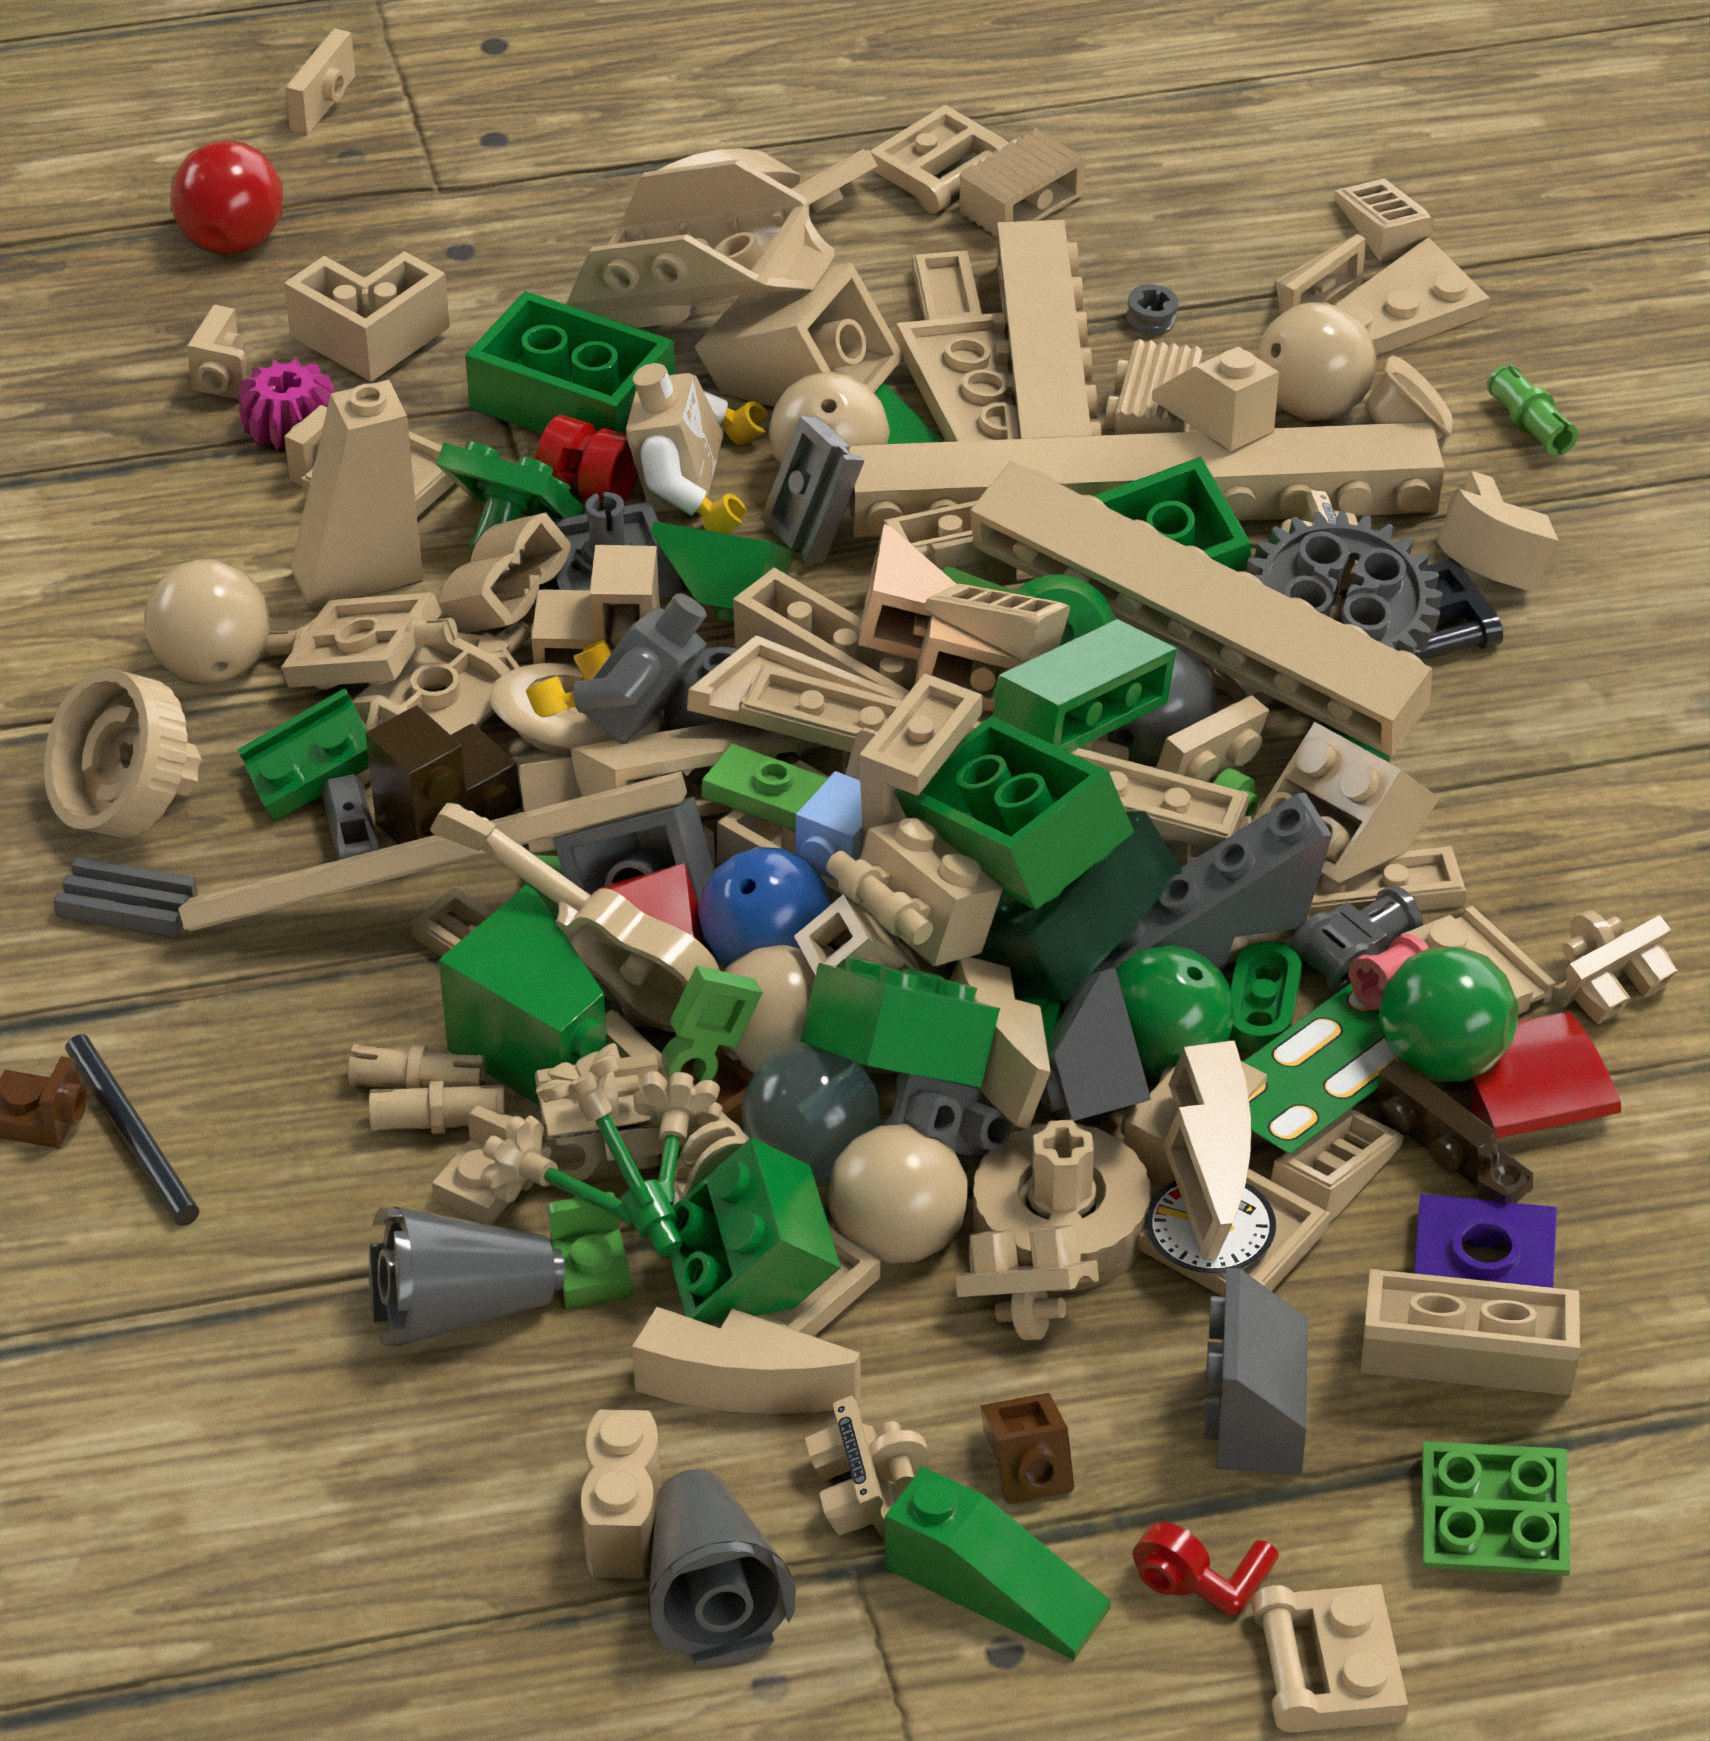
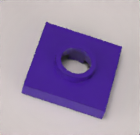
(1523, 1228)

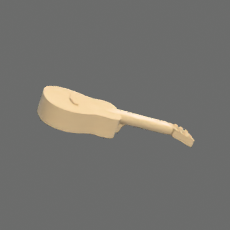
(627, 950)

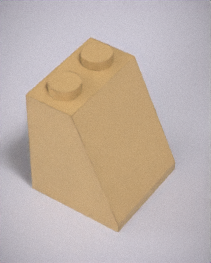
(783, 336)

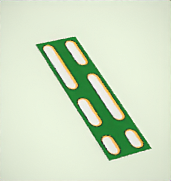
(1317, 1070)

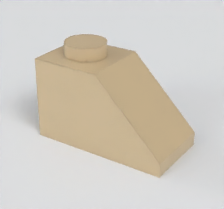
(1225, 398)

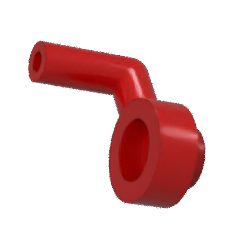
(1178, 1564)

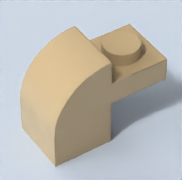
(1497, 537)

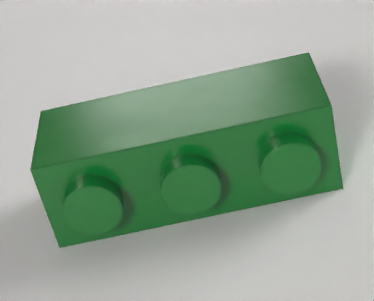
(1087, 686)

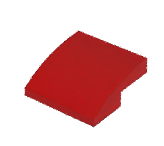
(1544, 1080)

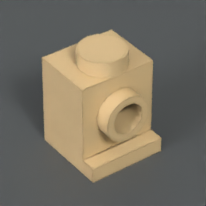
(868, 938)

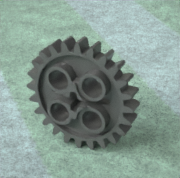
(1389, 591)

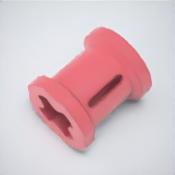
(1372, 972)

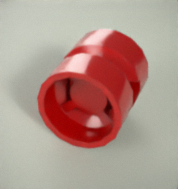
(587, 458)

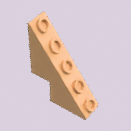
(900, 626)

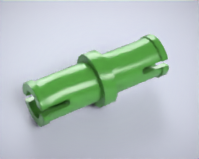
(1532, 410)

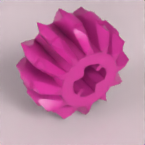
(280, 399)

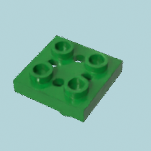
(506, 486)

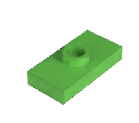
(760, 785)

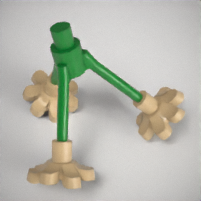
(647, 1204)

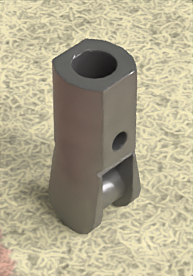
(349, 816)

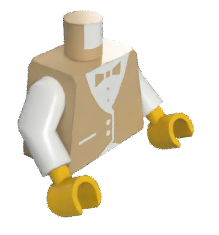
(678, 442)

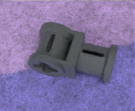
(1339, 937)

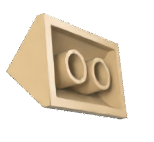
(1471, 1332)

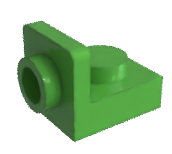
(591, 1252)

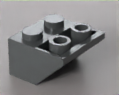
(1258, 1378)

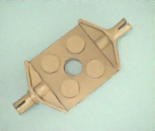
(465, 667)

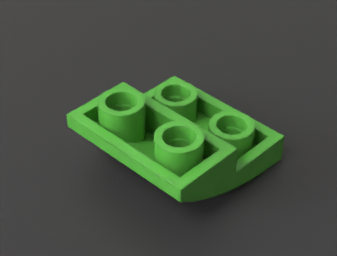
(1495, 1508)

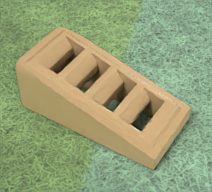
(1385, 217)
(1005, 620)
(1332, 1170)

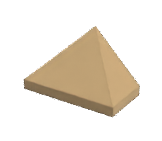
(1324, 277)

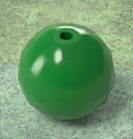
(1173, 1003)
(1449, 1013)

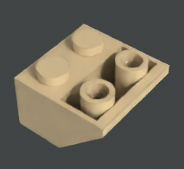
(1360, 798)

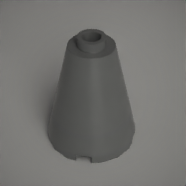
(455, 1273)
(713, 1574)

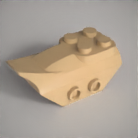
(698, 240)

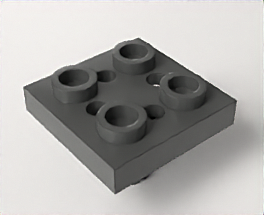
(612, 526)

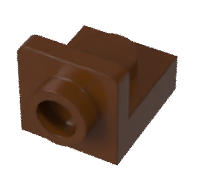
(41, 1107)
(1029, 1447)

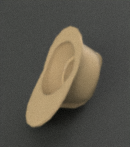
(1408, 398)

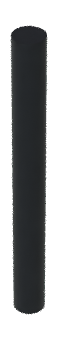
(132, 1130)

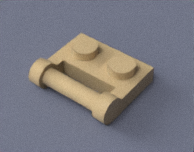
(928, 148)
(1353, 1655)

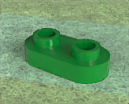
(1264, 994)

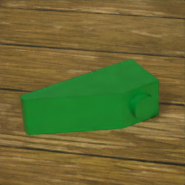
(989, 1564)

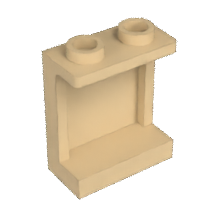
(913, 746)

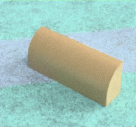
(692, 752)

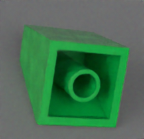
(520, 995)

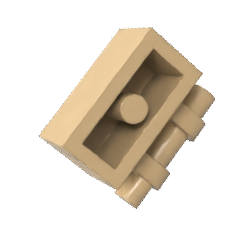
(920, 889)

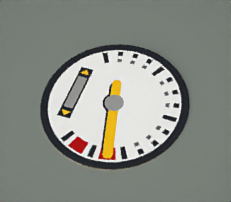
(1175, 1239)

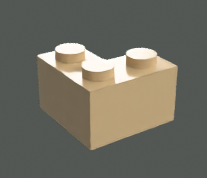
(371, 319)
(620, 594)

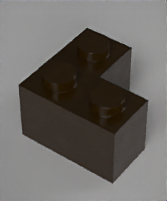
(423, 768)

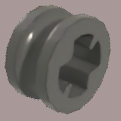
(1148, 297)

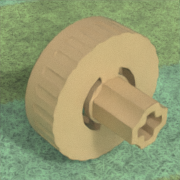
(114, 777)
(1063, 1174)

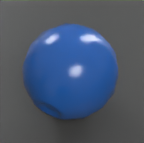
(759, 902)

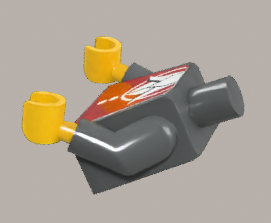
(637, 679)

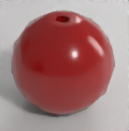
(226, 197)

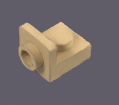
(217, 355)
(459, 1181)

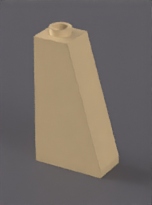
(360, 501)

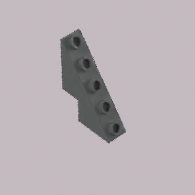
(1238, 888)

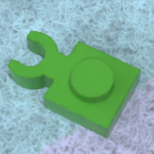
(709, 1014)

